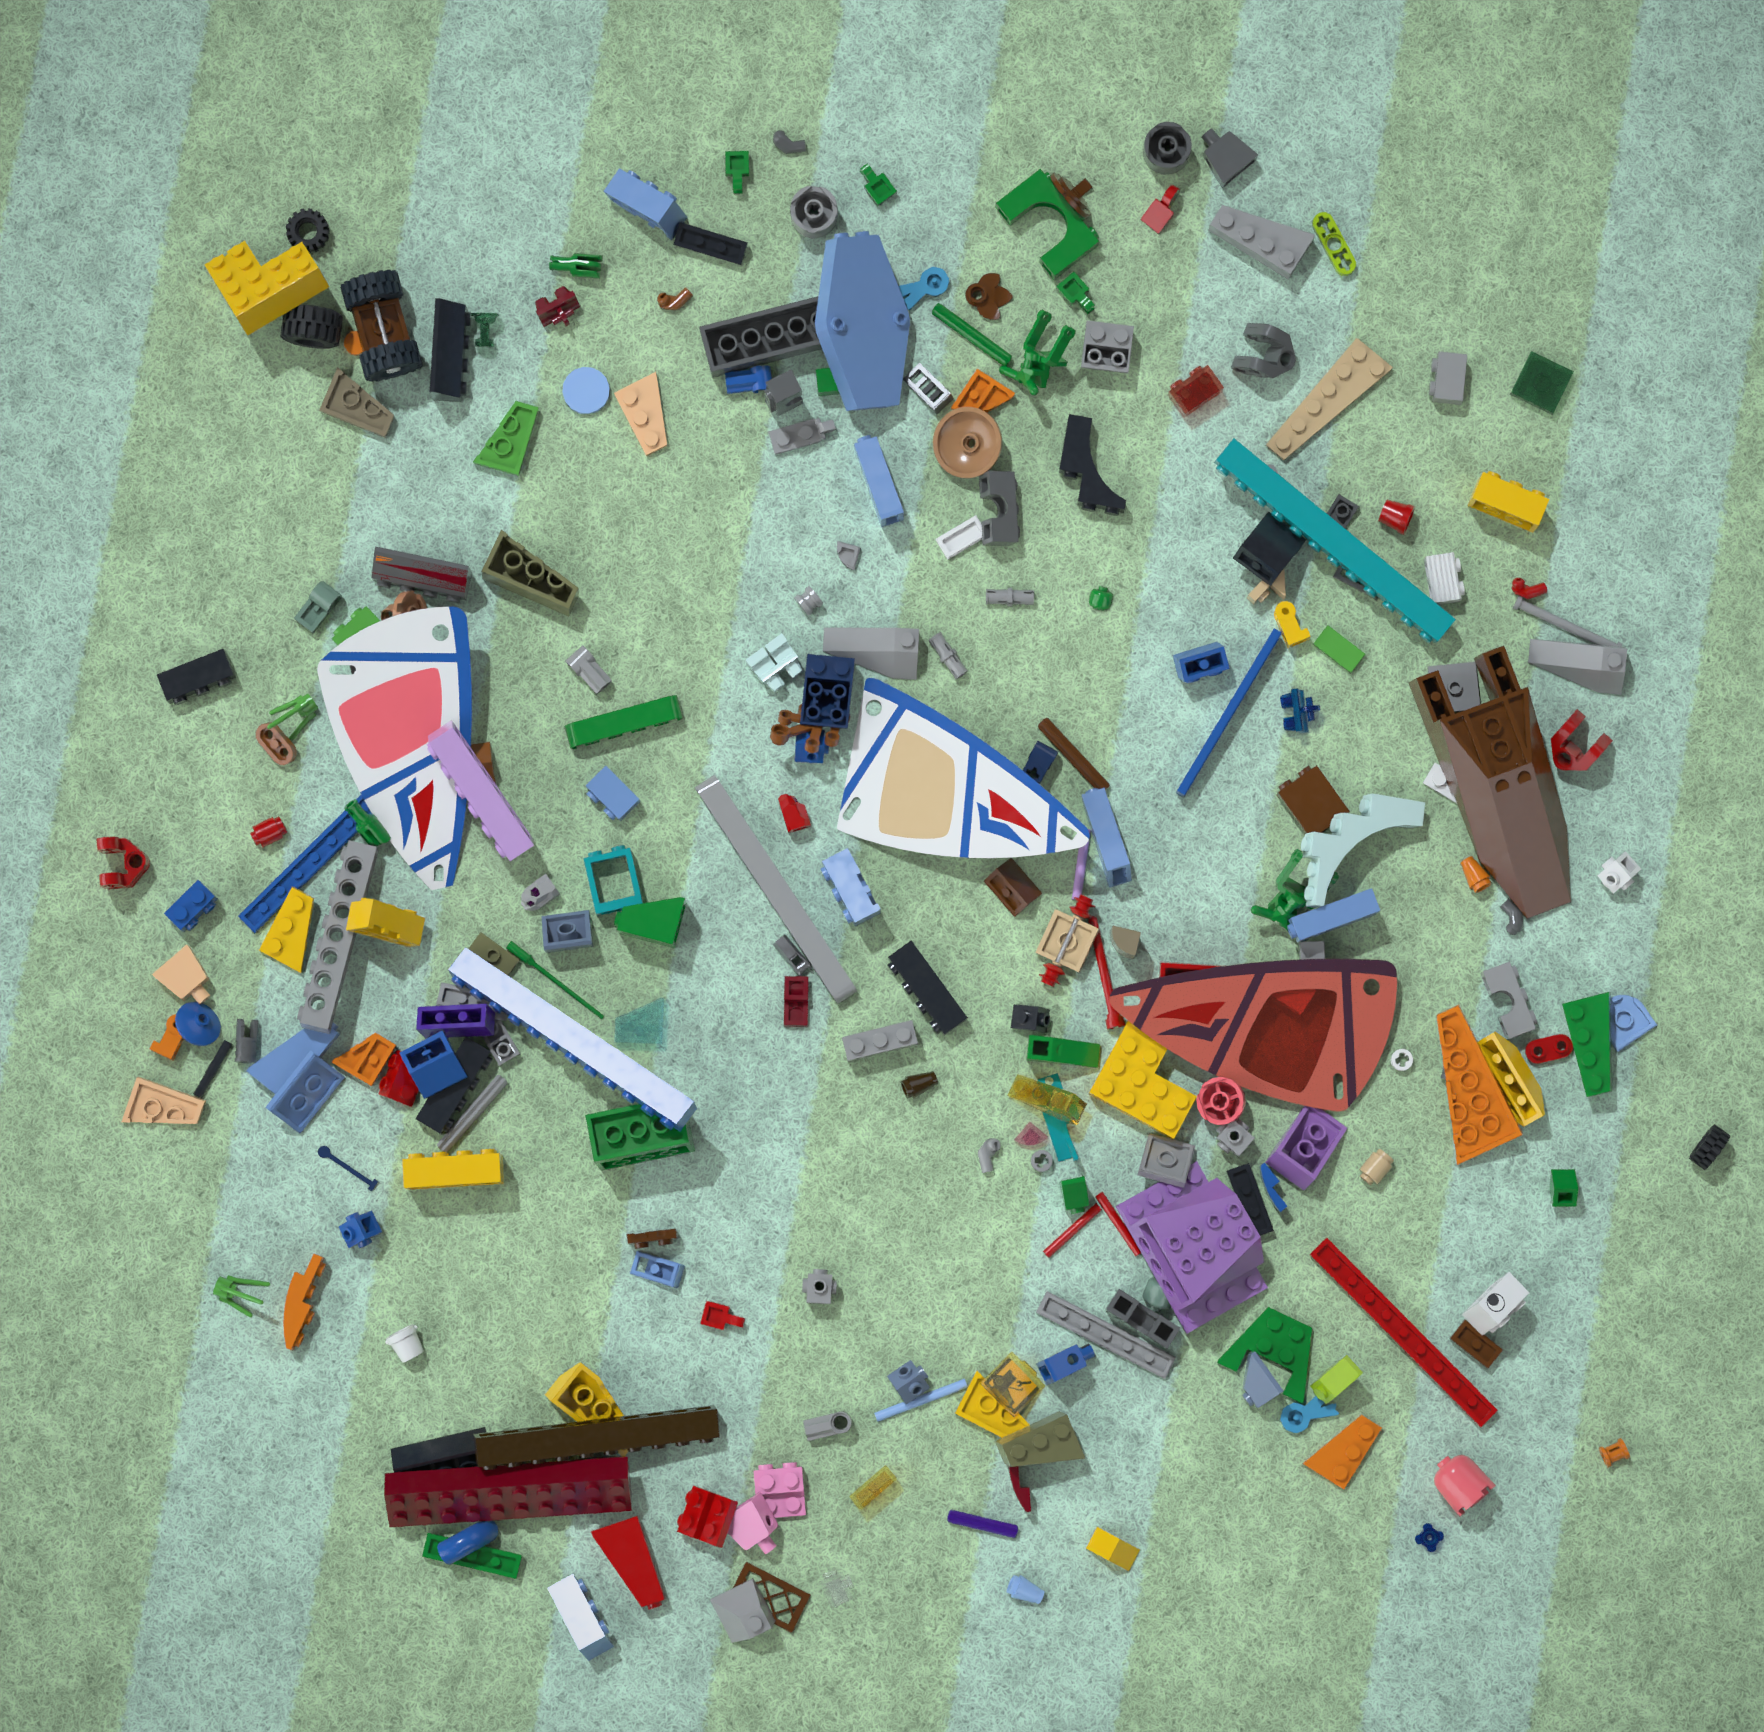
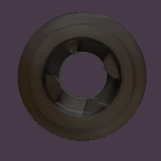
(918, 1084)

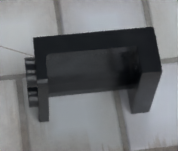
(1269, 549)

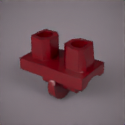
(559, 309)

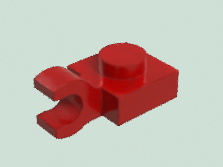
(718, 1315)

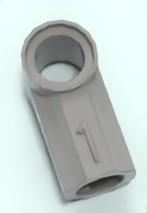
(585, 666)
(825, 1426)

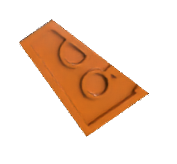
(1344, 1452)

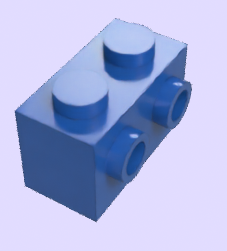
(1201, 662)
(191, 906)

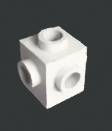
(1619, 872)

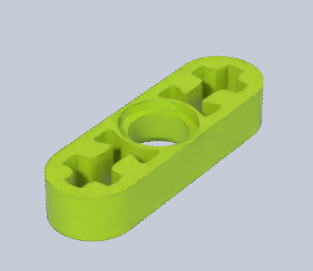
(1319, 231)

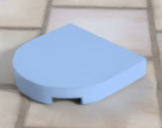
(1628, 1020)

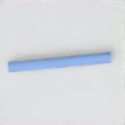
(920, 1400)

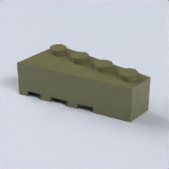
(528, 576)

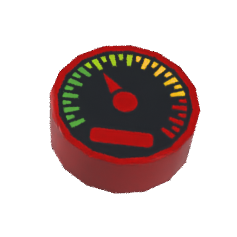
(1170, 196)

